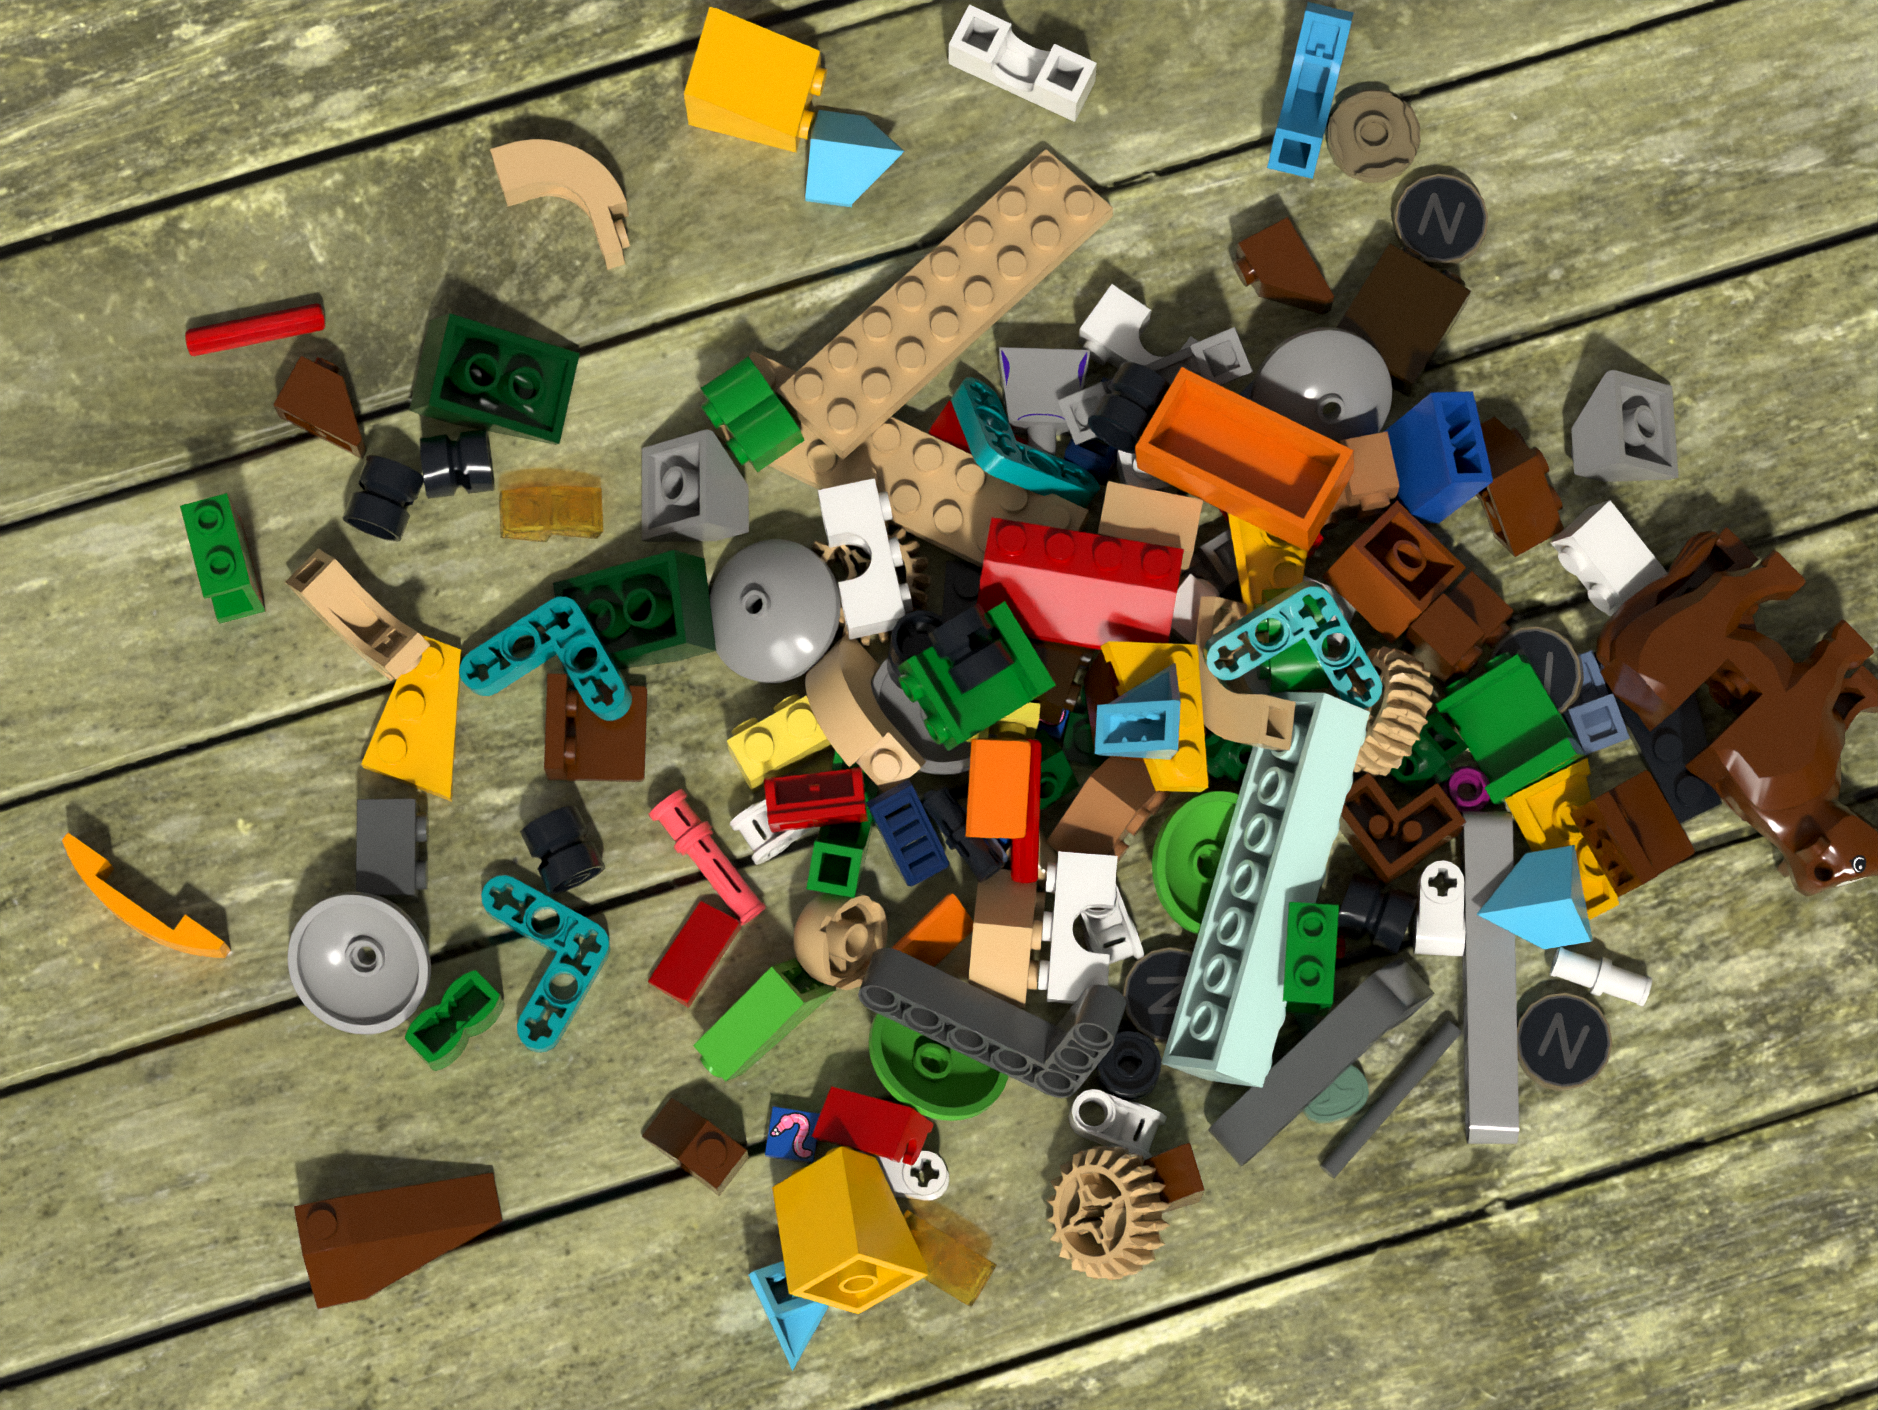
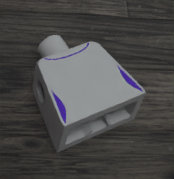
(1032, 385)

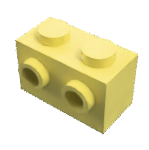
(777, 742)

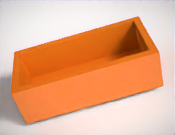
(1244, 459)

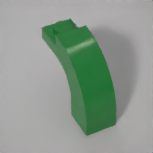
(842, 848)

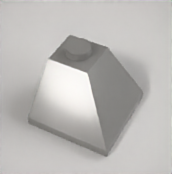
(1626, 431)
(692, 491)

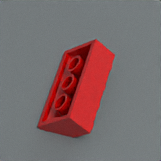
(1080, 584)

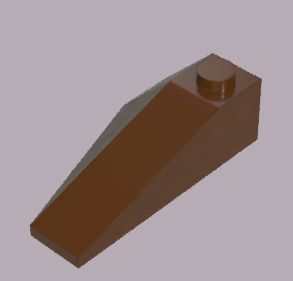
(377, 1237)

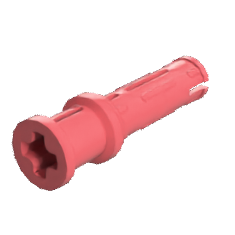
(695, 839)

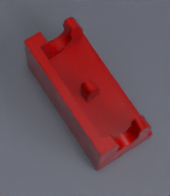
(815, 799)
(872, 1126)

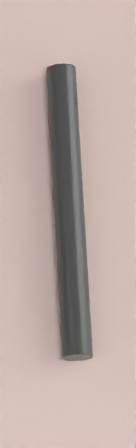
(1390, 1099)

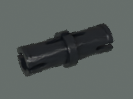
(952, 821)

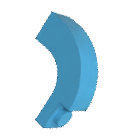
(1310, 90)

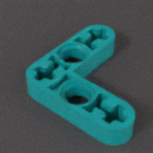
(1009, 460)
(1294, 628)
(564, 644)
(560, 942)

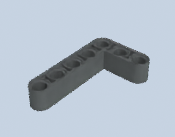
(992, 1030)
(1320, 1058)

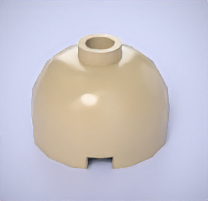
(839, 937)

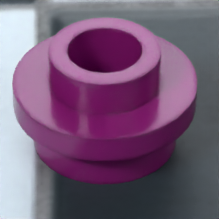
(1470, 776)

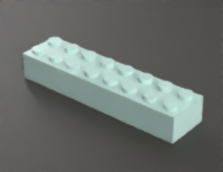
(1269, 858)

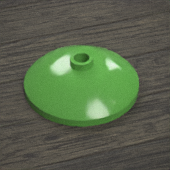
(1191, 831)
(954, 1088)

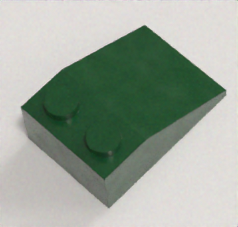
(493, 380)
(645, 610)

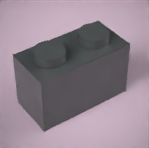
(390, 849)

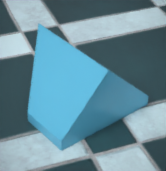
(846, 158)
(1142, 720)
(1542, 900)
(790, 1316)

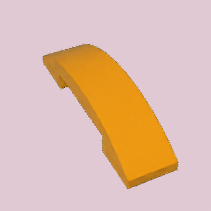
(186, 936)

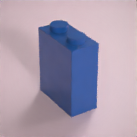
(1439, 455)

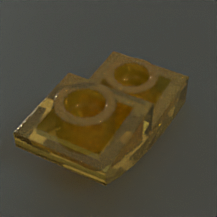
(550, 511)
(950, 1262)

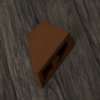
(1282, 269)
(321, 404)
(696, 1146)
(1181, 1176)

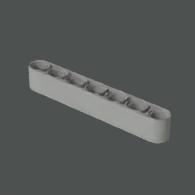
(1488, 985)

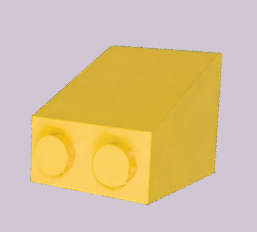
(753, 83)
(844, 1233)

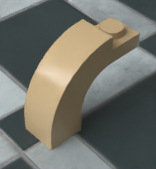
(560, 170)
(357, 616)
(1230, 705)
(852, 719)

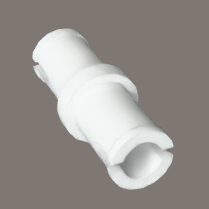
(1600, 976)

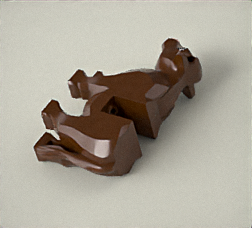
(1784, 746)

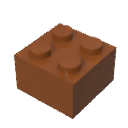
(1393, 572)

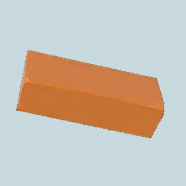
(998, 788)
(937, 932)

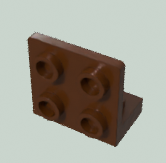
(590, 748)
(1632, 833)

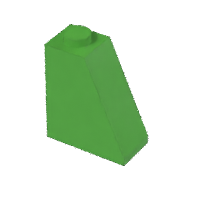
(761, 1019)

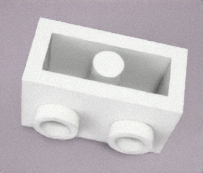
(1606, 556)

